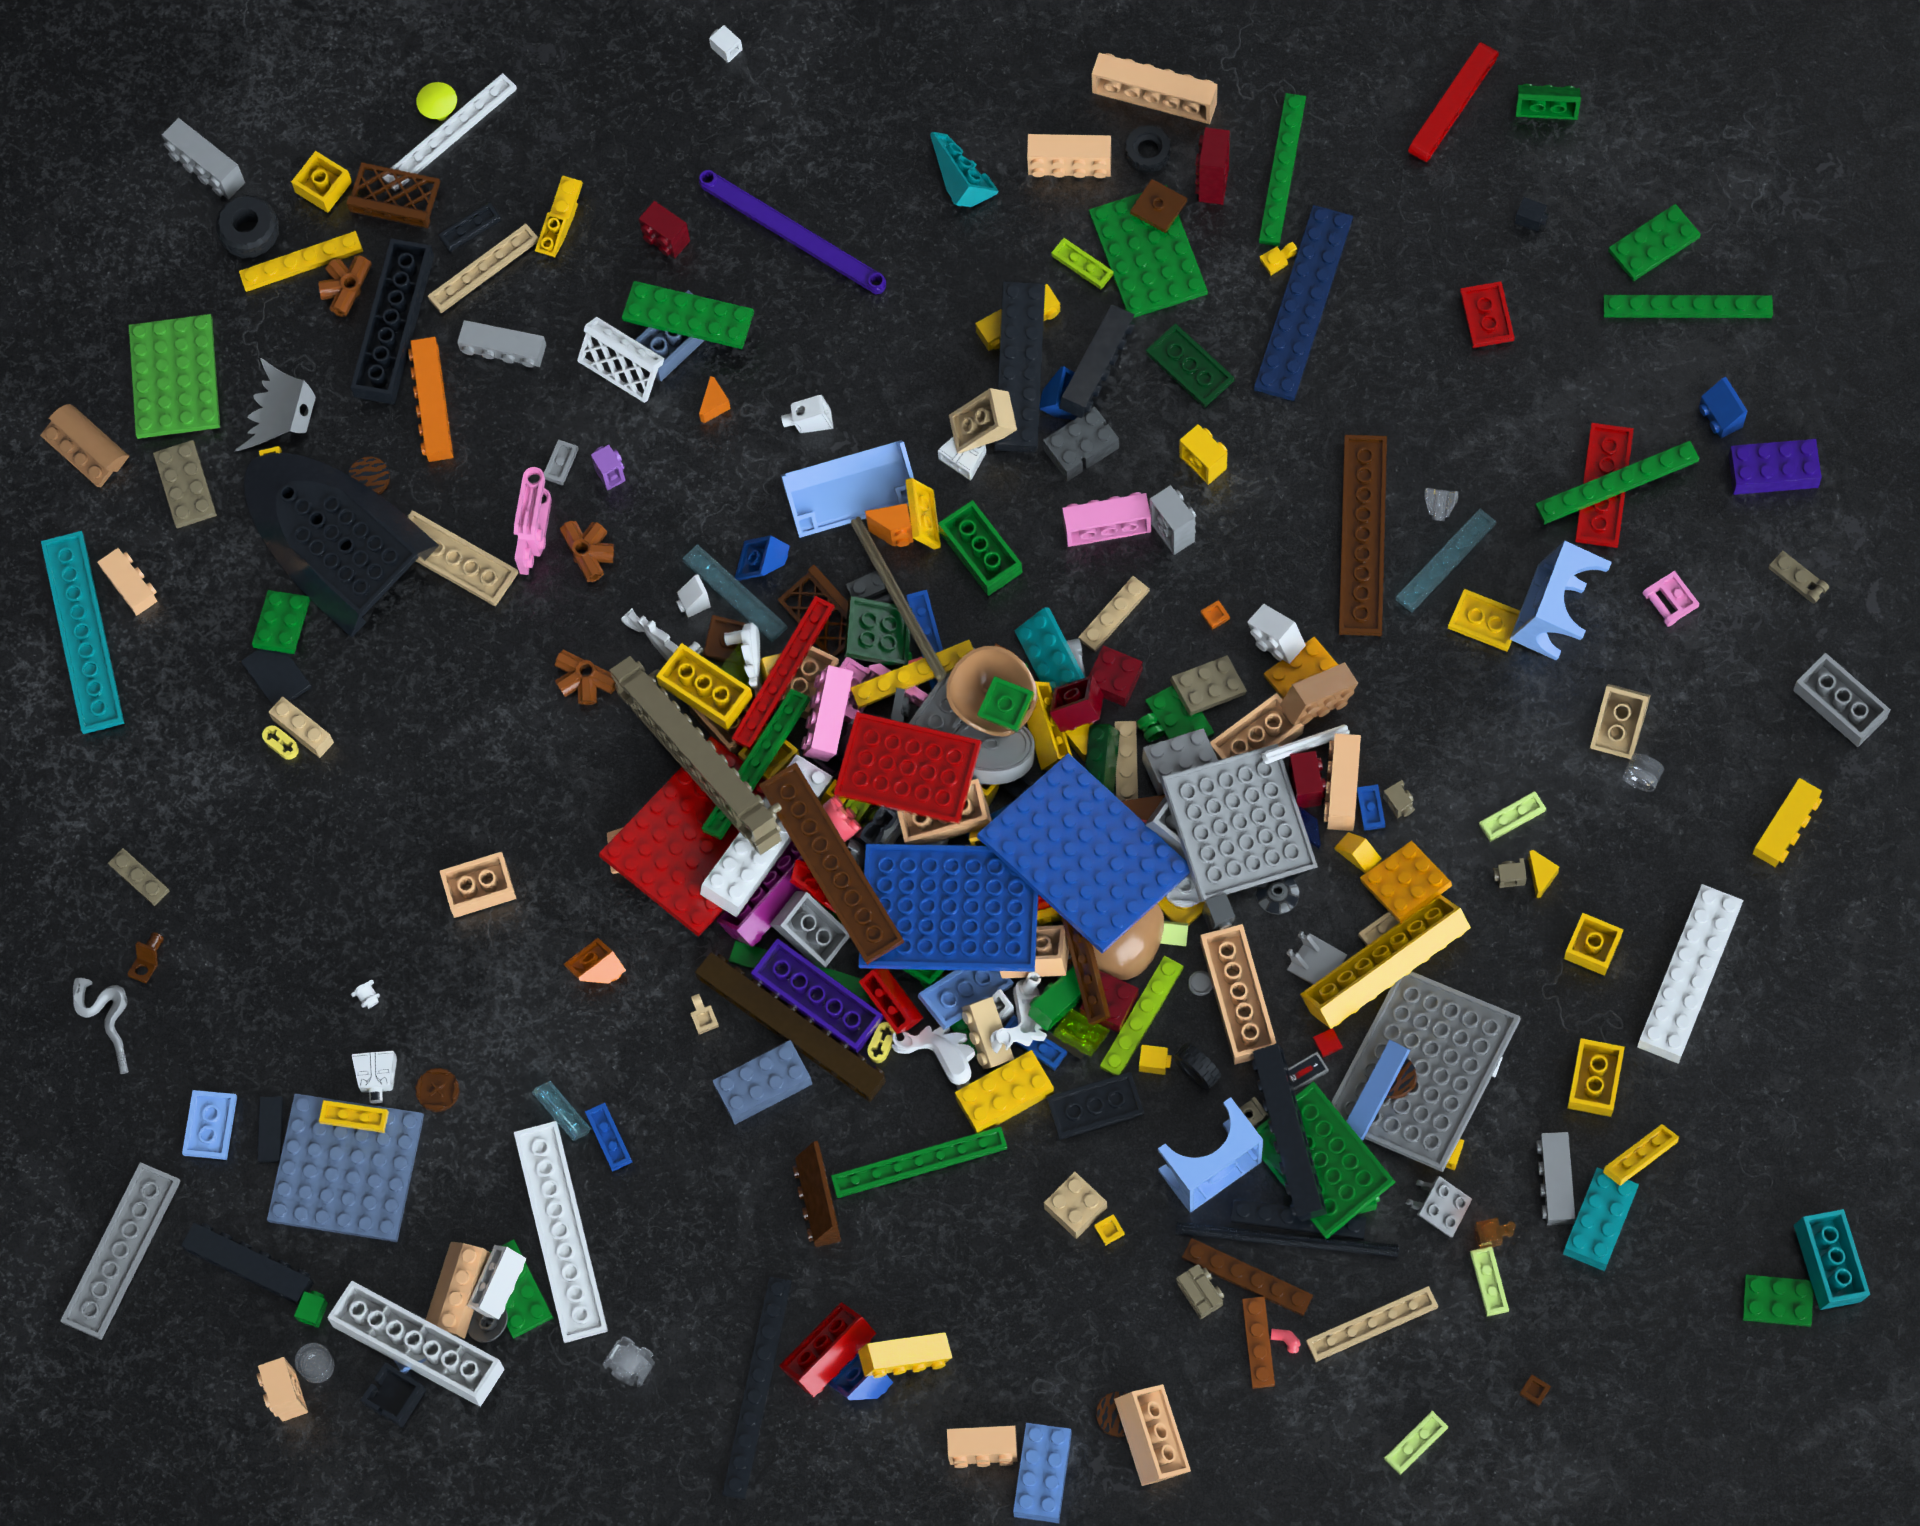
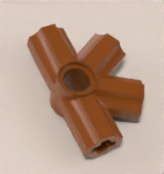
(341, 279)
(591, 542)
(574, 679)

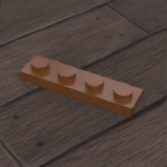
(1258, 1342)

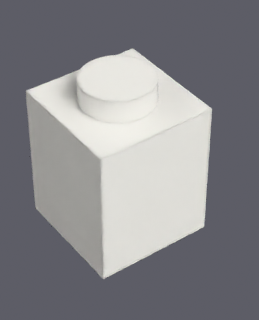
(725, 43)

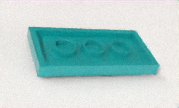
(1048, 650)

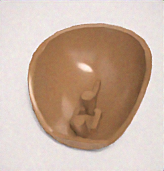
(973, 677)
(1135, 948)

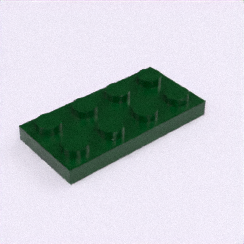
(1190, 365)

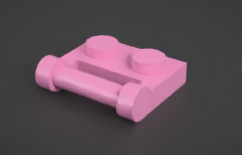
(1676, 593)

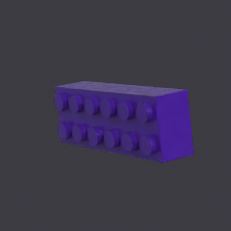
(817, 996)

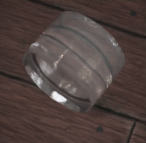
(1643, 772)
(314, 1363)

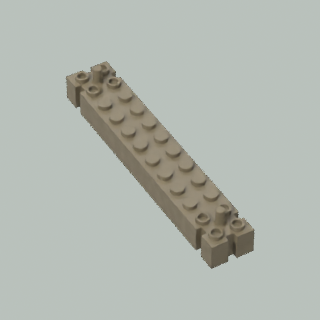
(697, 755)

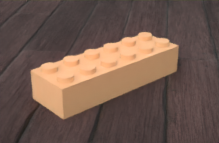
(1154, 88)
(1237, 992)

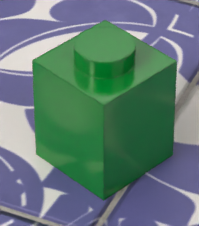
(311, 1308)

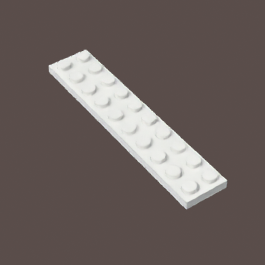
(560, 1232)

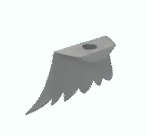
(280, 407)

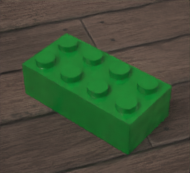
(980, 548)

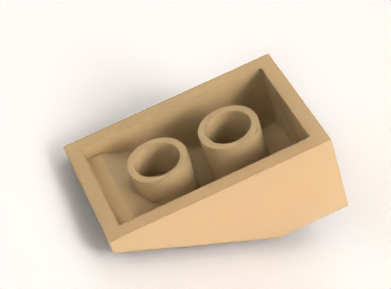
(983, 420)
(1620, 721)

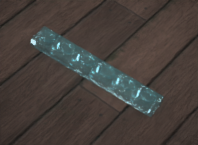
(1445, 560)
(734, 593)

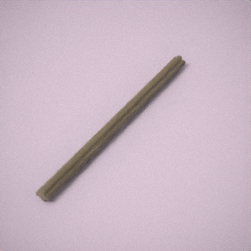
(899, 600)

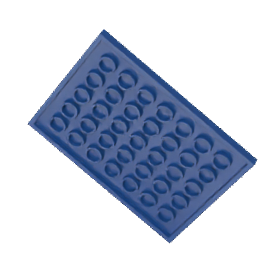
(1085, 853)
(953, 908)

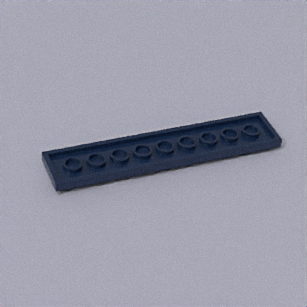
(1303, 303)

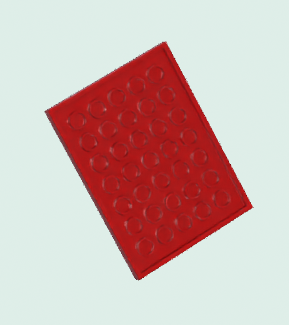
(669, 852)

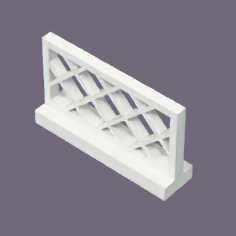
(624, 347)

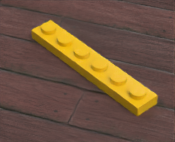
(300, 261)
(907, 676)

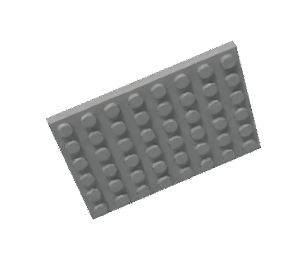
(1454, 1053)

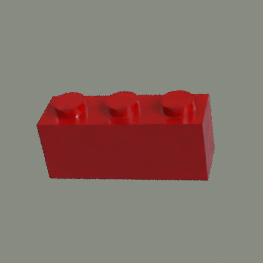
(891, 1000)

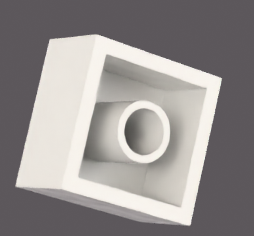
(1276, 634)

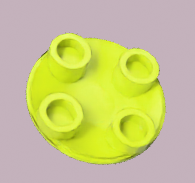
(436, 101)

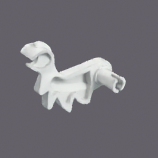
(658, 637)
(751, 651)
(1027, 1028)
(948, 1049)

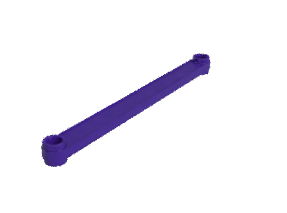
(792, 232)

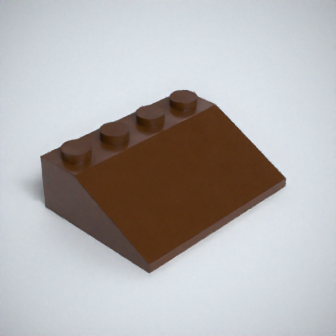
(817, 1196)

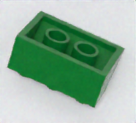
(1548, 101)

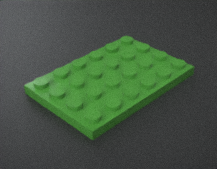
(174, 376)

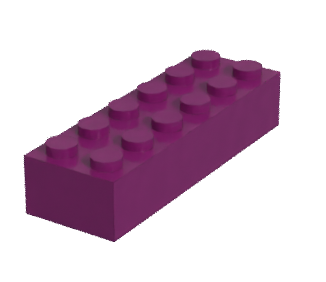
(765, 902)

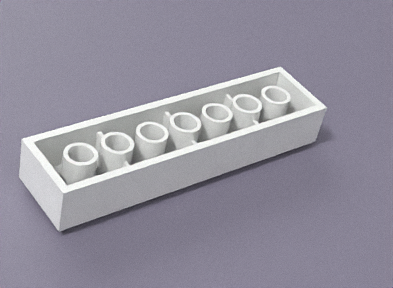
(742, 867)
(1690, 973)
(410, 1339)

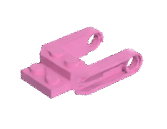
(531, 520)
(863, 674)

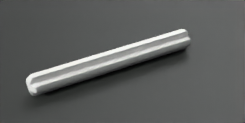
(1303, 744)

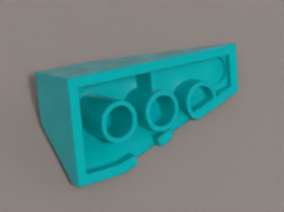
(959, 174)

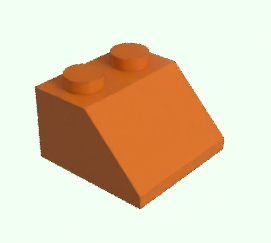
(891, 524)

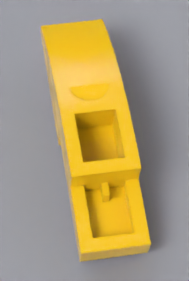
(560, 217)

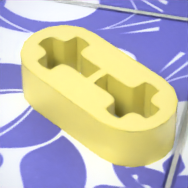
(277, 745)
(877, 1040)

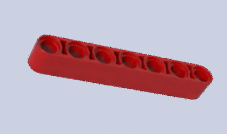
(1453, 102)

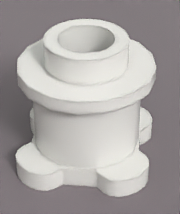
(366, 995)

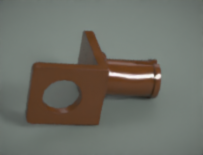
(146, 957)

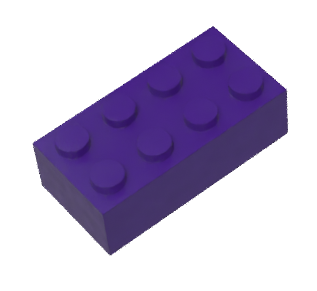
(1774, 466)

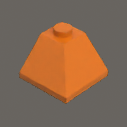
(595, 964)

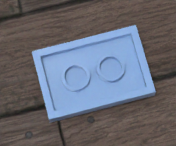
(209, 1124)

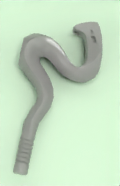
(118, 996)

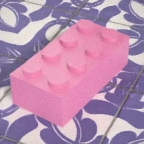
(1106, 519)
(827, 713)

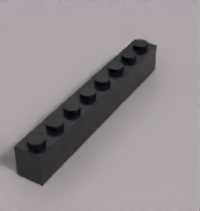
(1289, 1132)

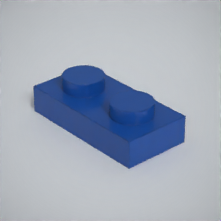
(1370, 807)

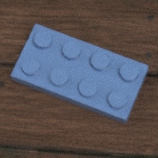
(960, 989)

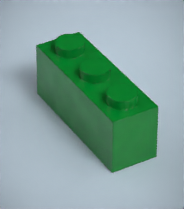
(1056, 1000)

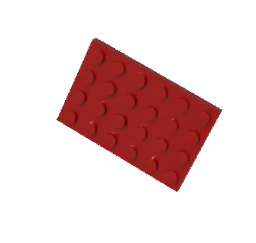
(907, 768)

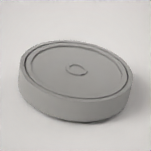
(1000, 757)

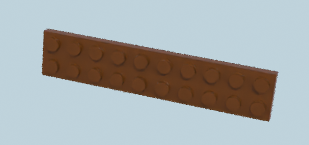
(1363, 535)
(832, 864)

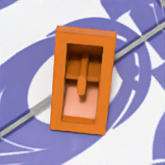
(714, 401)

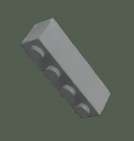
(501, 344)
(1557, 1178)

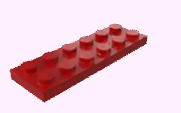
(1607, 452)

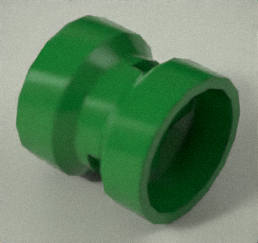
(1150, 727)

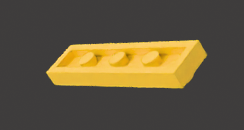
(1640, 1154)

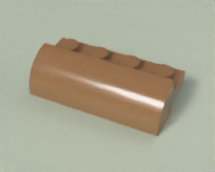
(84, 444)

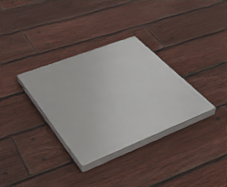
(1238, 823)

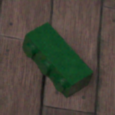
(1103, 754)

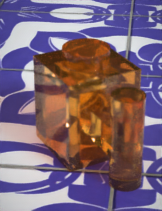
(1490, 1232)

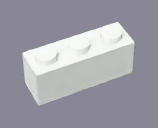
(496, 1282)

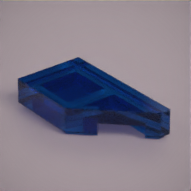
(1311, 827)

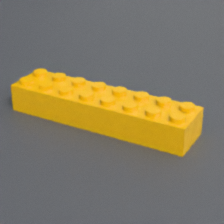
(1385, 961)

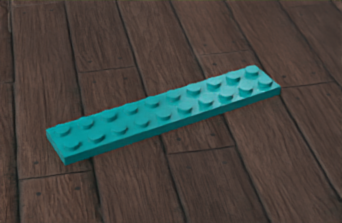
(82, 632)

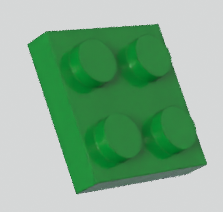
(1005, 704)

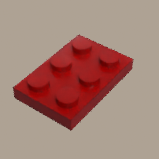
(1487, 314)

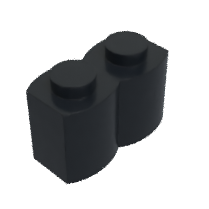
(875, 824)

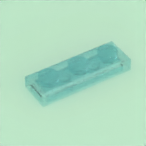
(561, 1110)

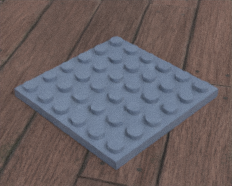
(345, 1175)

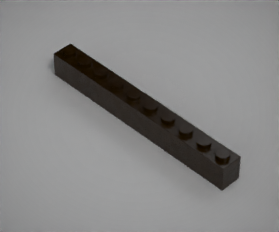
(788, 1025)

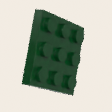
(876, 633)

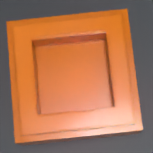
(1215, 614)

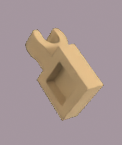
(703, 1016)

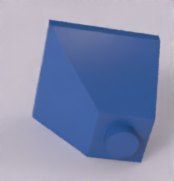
(1053, 393)
(761, 557)
(855, 1385)

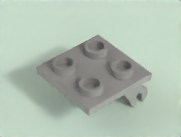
(1314, 959)
(1443, 1205)

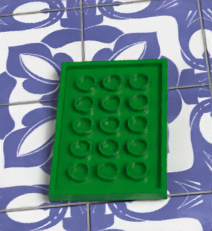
(1148, 265)
(1344, 1164)

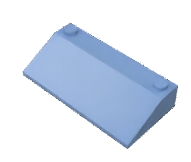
(847, 487)

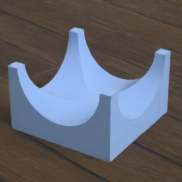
(1544, 603)
(1204, 1177)

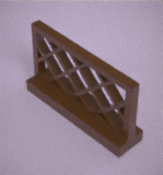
(389, 211)
(833, 596)

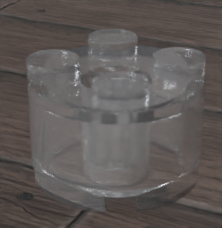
(629, 1362)

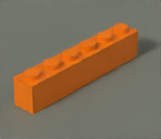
(432, 399)

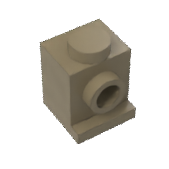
(1399, 800)
(1510, 874)
(1259, 1113)

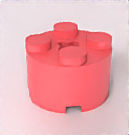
(842, 818)

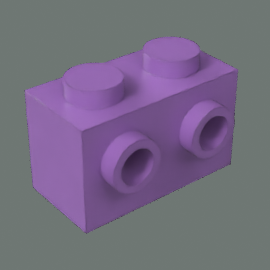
(608, 466)

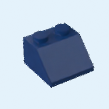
(1723, 408)

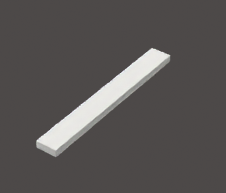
(453, 128)

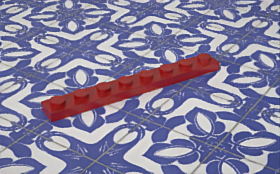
(783, 673)

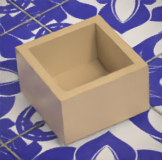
(1075, 1205)

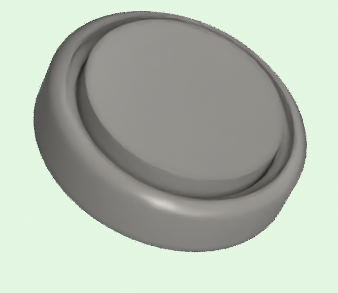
(1200, 983)

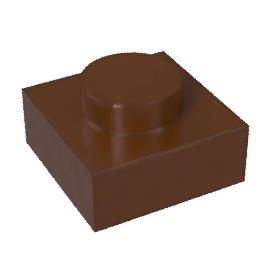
(1535, 1390)

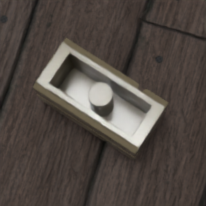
(1200, 1291)

